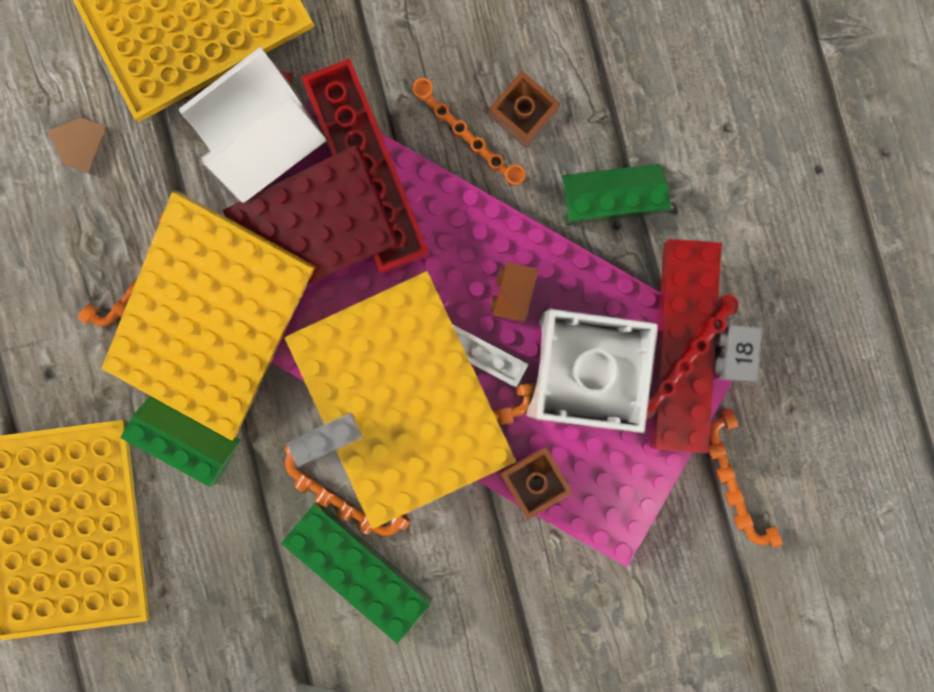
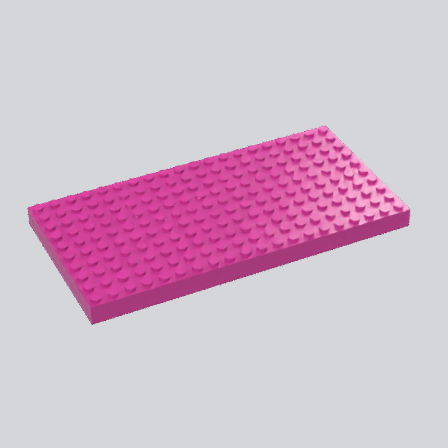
(469, 236)

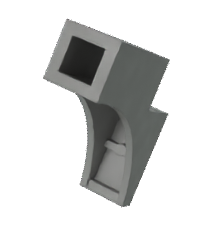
(325, 439)

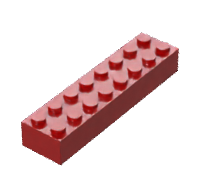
(350, 122)
(686, 303)

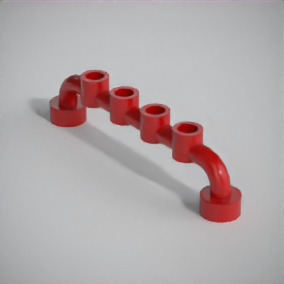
(727, 306)

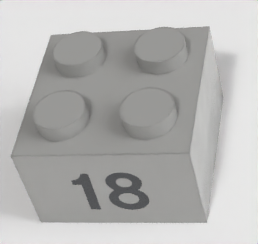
(737, 354)

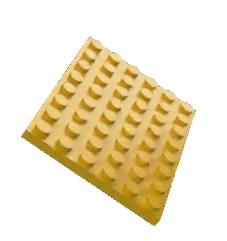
(179, 46)
(206, 315)
(411, 395)
(69, 532)

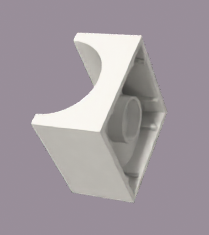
(252, 125)
(594, 370)

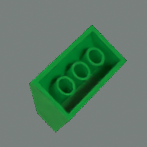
(615, 194)
(180, 441)

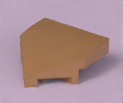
(77, 142)

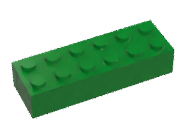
(357, 571)

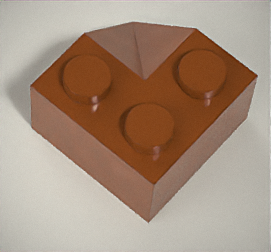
(523, 109)
(515, 292)
(536, 482)

